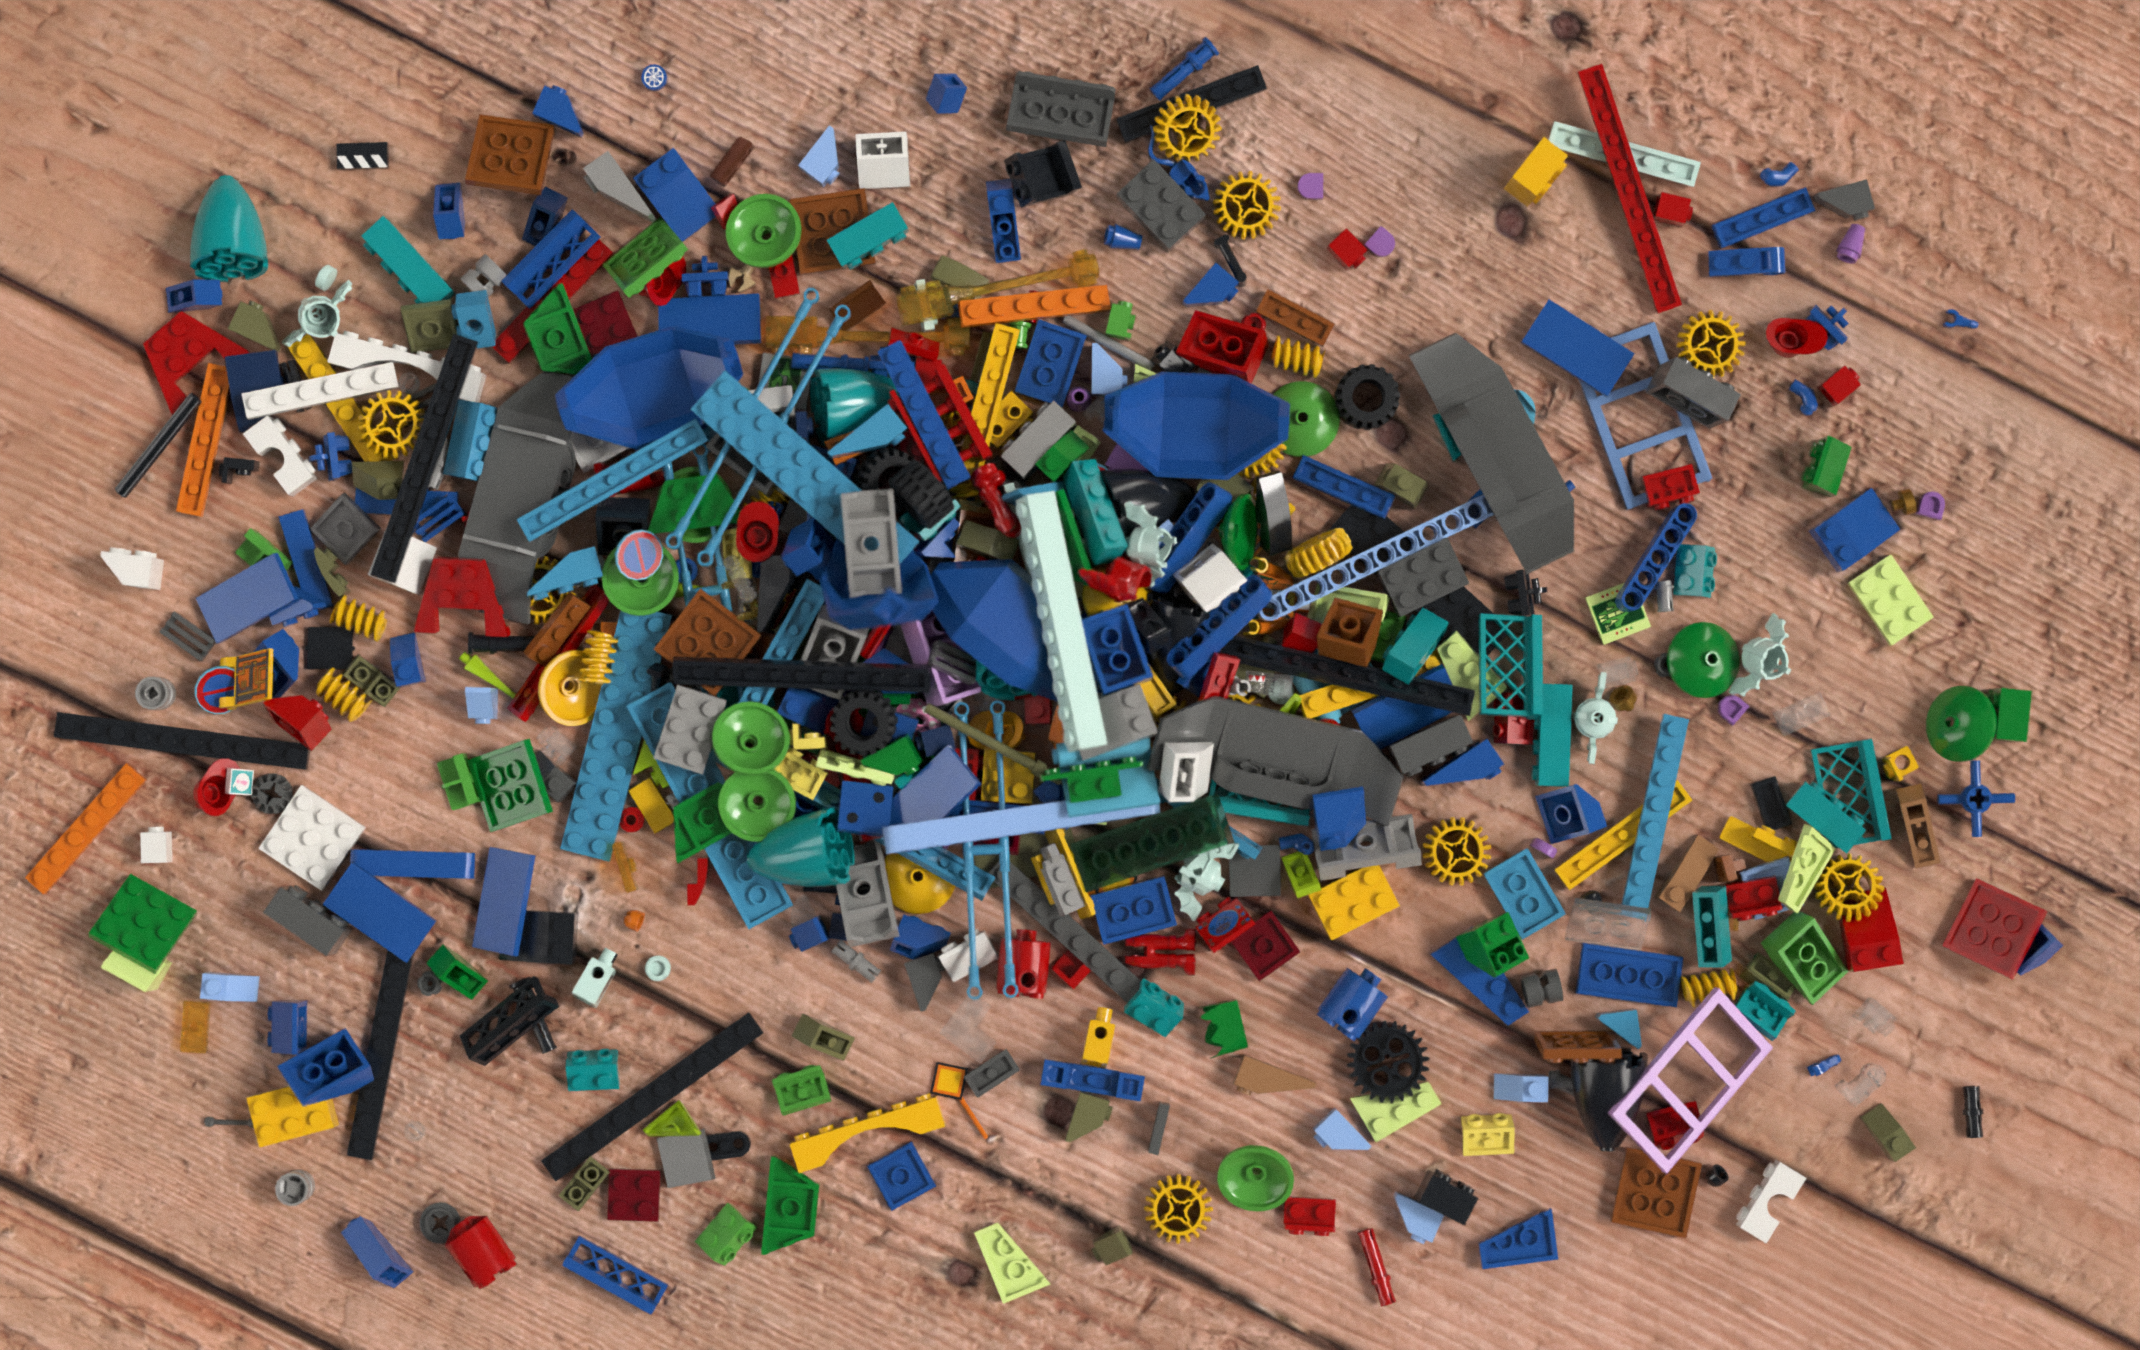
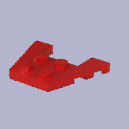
(180, 348)
(460, 585)

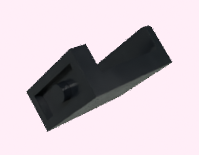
(1042, 174)

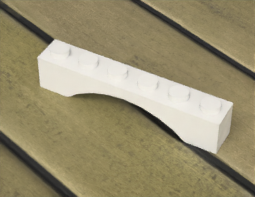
(355, 354)

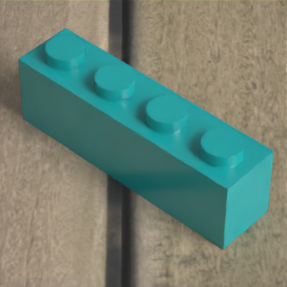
(405, 262)
(1094, 511)
(1553, 737)

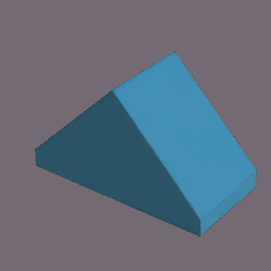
(1624, 1024)

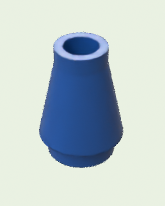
(1121, 238)

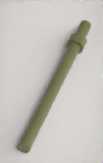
(1037, 768)

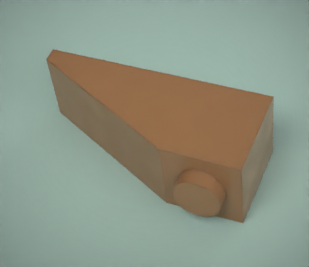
(1918, 825)
(1687, 874)
(1262, 1077)

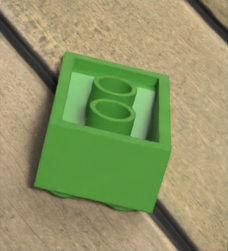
(1805, 956)

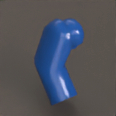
(1779, 178)
(1807, 395)

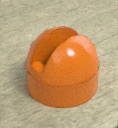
(634, 920)

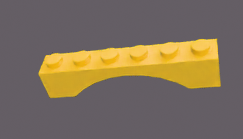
(918, 1117)

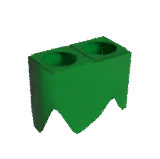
(1225, 1026)

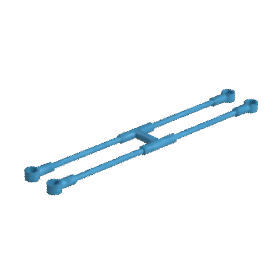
(831, 333)
(688, 590)
(987, 849)

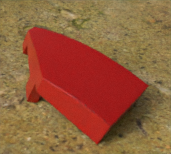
(695, 890)

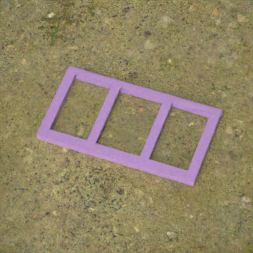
(1649, 1076)

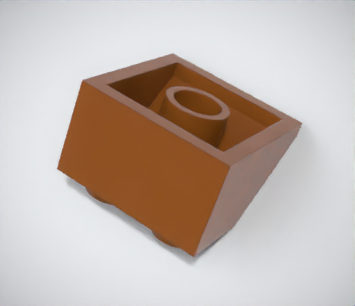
(1349, 632)

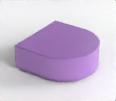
(1311, 186)
(1381, 243)
(1931, 505)
(1731, 708)
(1544, 847)

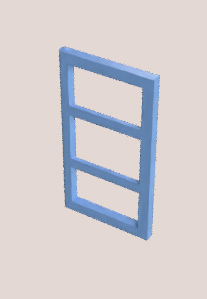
(1613, 454)

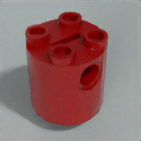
(1030, 960)
(479, 1250)

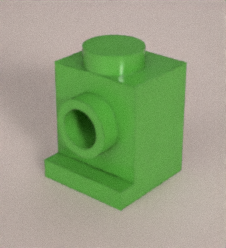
(1120, 321)

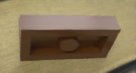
(861, 303)

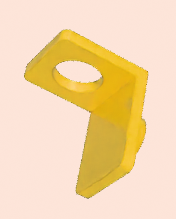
(1890, 767)

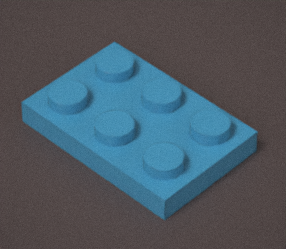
(1524, 893)

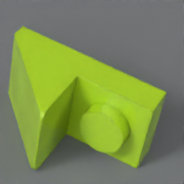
(645, 762)
(1301, 874)

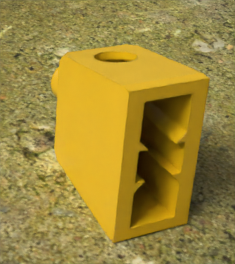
(1097, 1050)

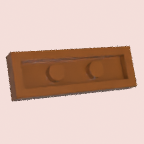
(1295, 318)
(556, 629)

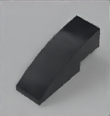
(1273, 513)

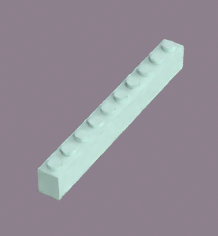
(1061, 621)

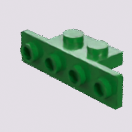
(1093, 782)

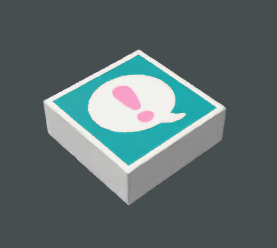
(239, 781)

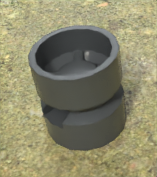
(1541, 988)

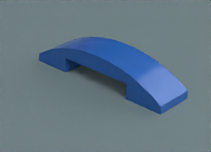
(1092, 1079)

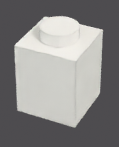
(156, 845)

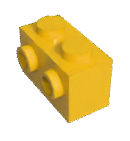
(1010, 418)

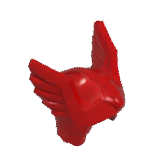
(1120, 579)

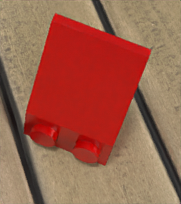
(1223, 346)
(1873, 939)

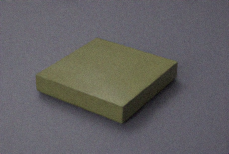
(429, 325)

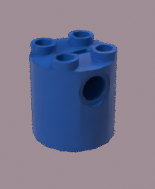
(1356, 995)

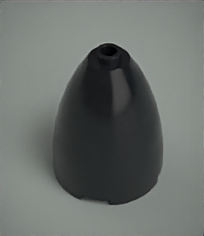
(1161, 495)
(1182, 619)
(1601, 1086)

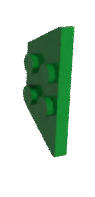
(557, 335)
(677, 498)
(1075, 549)
(698, 822)
(789, 1207)

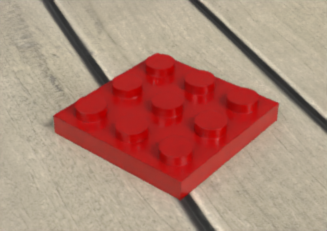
(1994, 929)

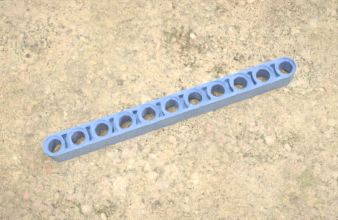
(1370, 558)
(996, 825)

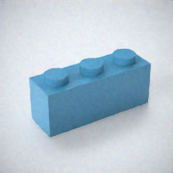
(469, 440)

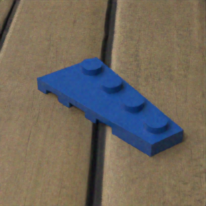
(1492, 991)

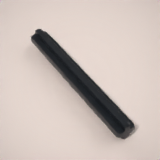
(158, 445)

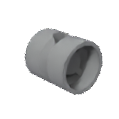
(489, 270)
(155, 693)
(295, 1187)

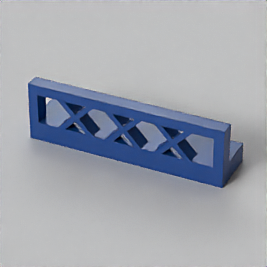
(548, 255)
(610, 1283)

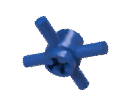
(1986, 798)

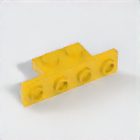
(1057, 836)
(1757, 841)

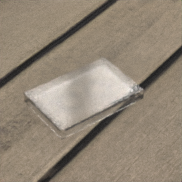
(1608, 924)

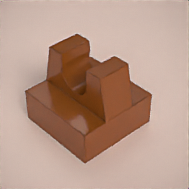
(1727, 868)

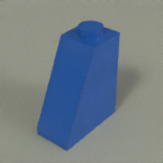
(376, 1252)

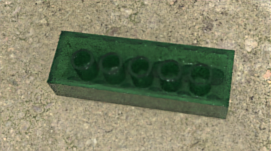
(1152, 843)

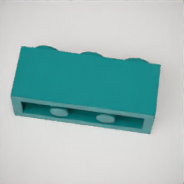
(868, 236)
(1414, 645)
(1826, 816)
(1712, 926)

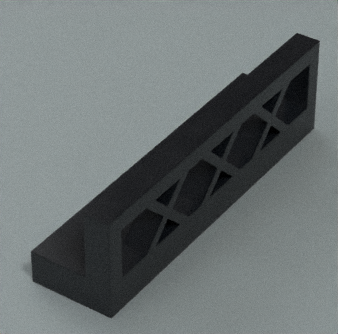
(510, 1027)

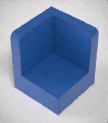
(946, 93)

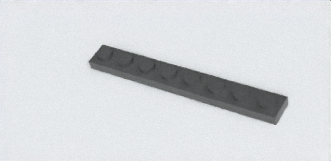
(1069, 933)

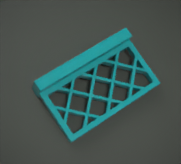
(1531, 671)
(1871, 783)
(1261, 811)

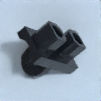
(1522, 582)

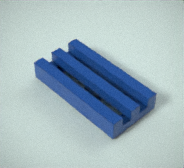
(420, 529)

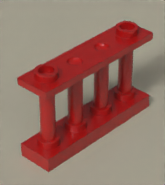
(953, 403)

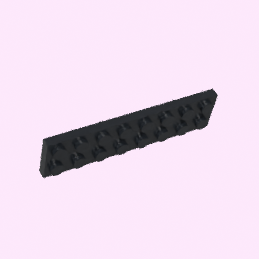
(1457, 608)

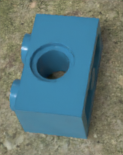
(475, 307)

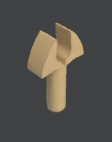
(746, 271)

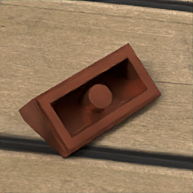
(732, 161)

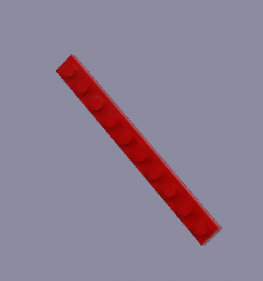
(1629, 188)

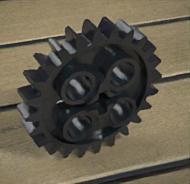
(1396, 1084)

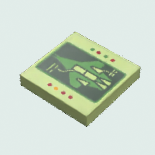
(1612, 622)

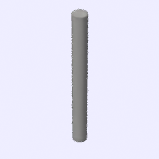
(1108, 342)

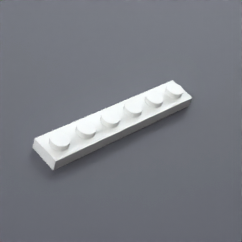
(320, 390)

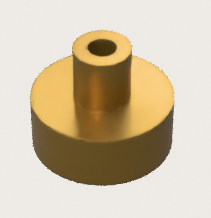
(1904, 502)
(1623, 698)

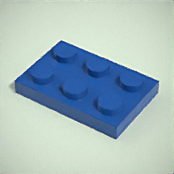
(1050, 363)
(1133, 910)

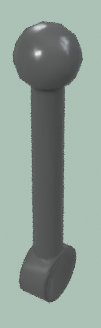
(211, 1121)

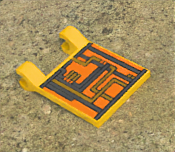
(251, 678)

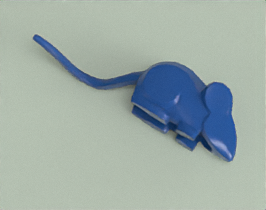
(1183, 174)

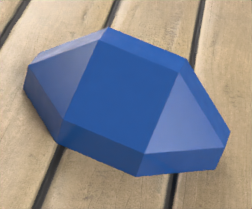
(645, 385)
(1195, 423)
(879, 609)
(995, 619)

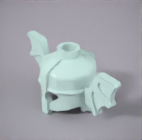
(323, 324)
(1144, 541)
(1762, 657)
(1585, 717)
(1201, 875)

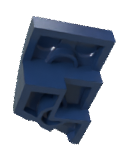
(248, 374)

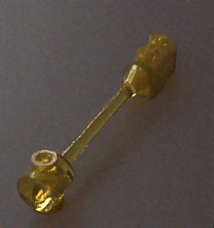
(938, 299)
(810, 335)

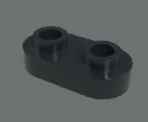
(726, 1146)

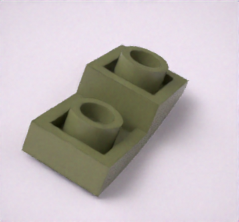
(956, 274)
(327, 564)
(371, 680)
(584, 1183)

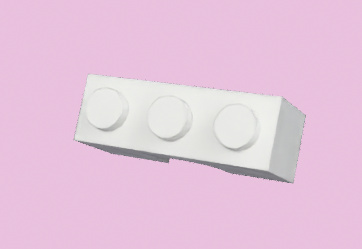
(295, 472)
(1777, 1180)

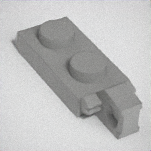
(1060, 881)

